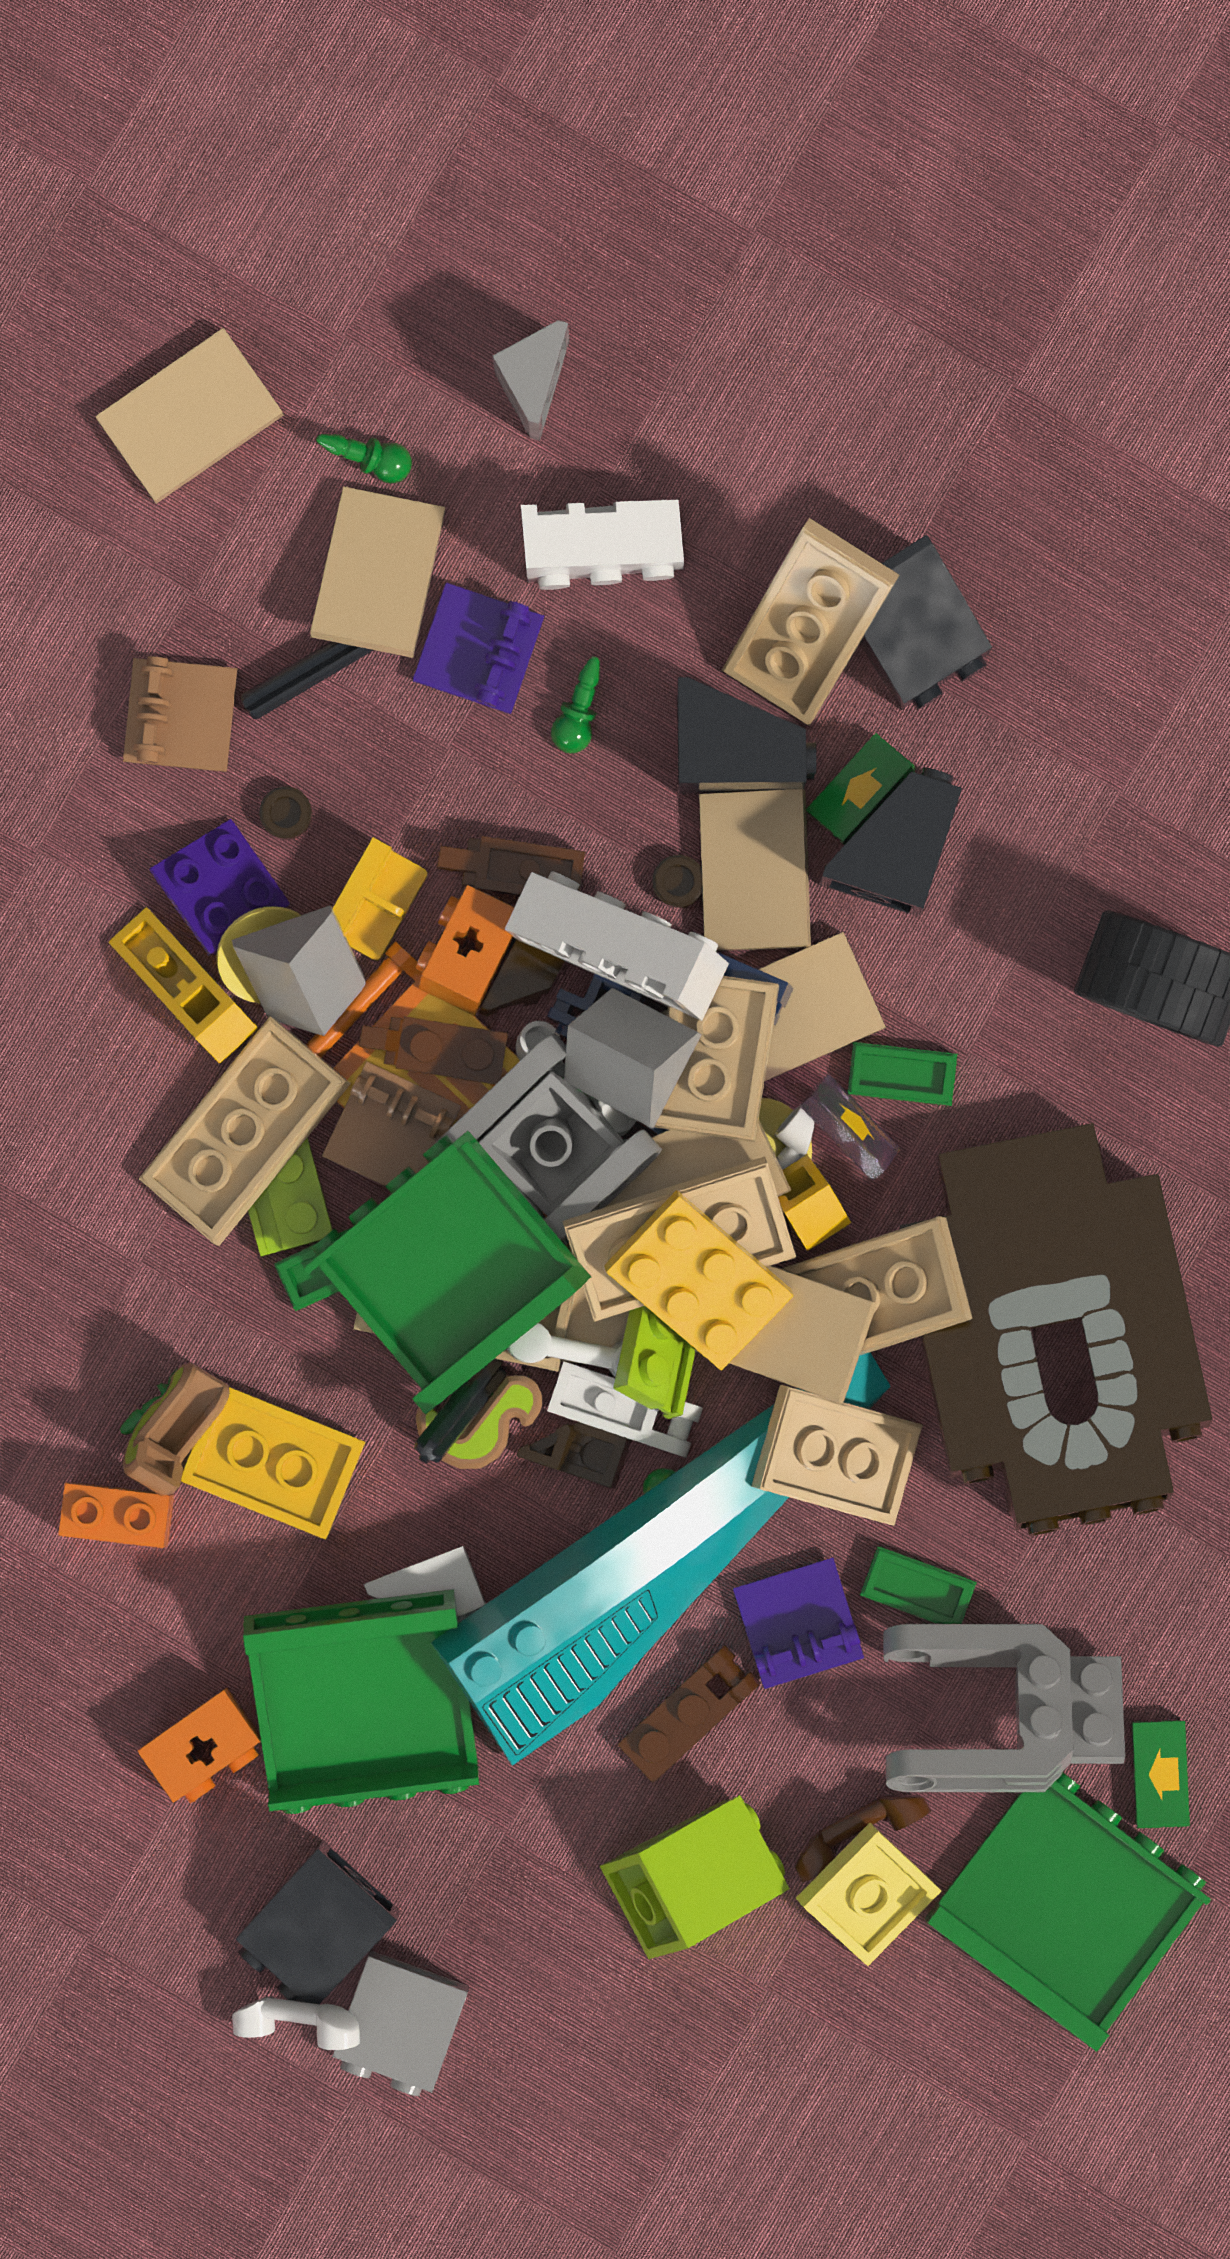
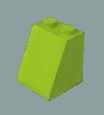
(696, 1877)

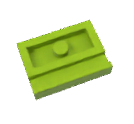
(291, 1207)
(654, 1364)

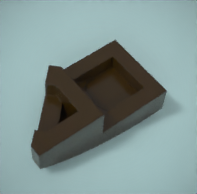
(522, 978)
(581, 1452)

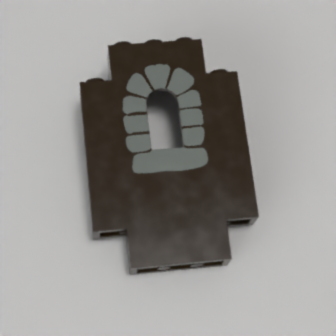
(1046, 1247)

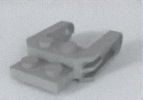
(604, 1182)
(1064, 1708)

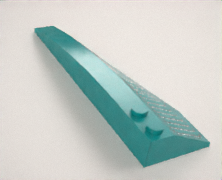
(596, 1608)

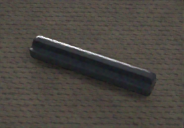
(300, 677)
(459, 1412)

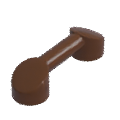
(898, 1809)

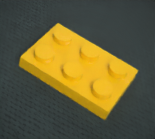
(698, 1280)
(275, 1463)

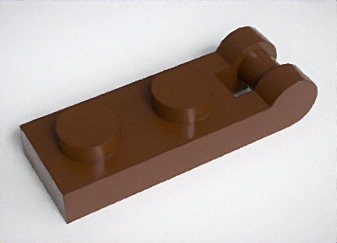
(686, 1715)

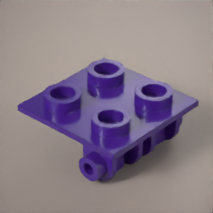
(478, 648)
(216, 883)
(798, 1623)

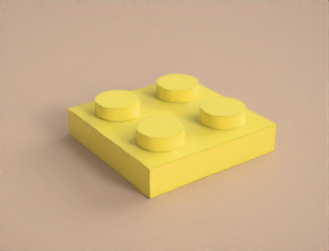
(868, 1894)

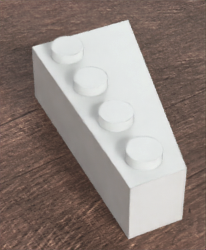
(618, 944)

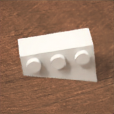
(602, 542)

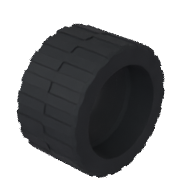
(1158, 977)

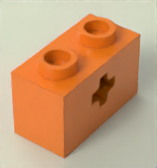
(459, 978)
(116, 1515)
(170, 1755)

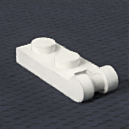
(593, 1401)

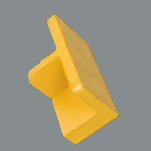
(377, 898)

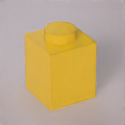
(811, 1204)

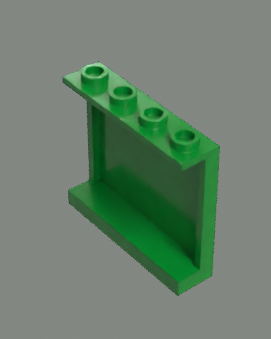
(449, 1267)
(359, 1702)
(1068, 1907)

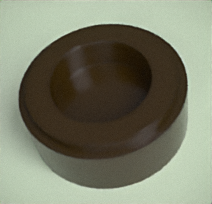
(285, 813)
(678, 881)

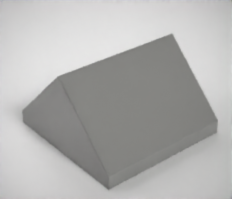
(531, 372)
(302, 970)
(627, 1055)
(551, 1142)

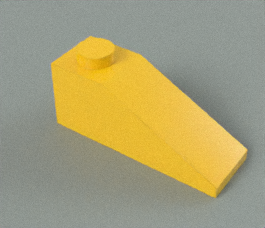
(183, 985)

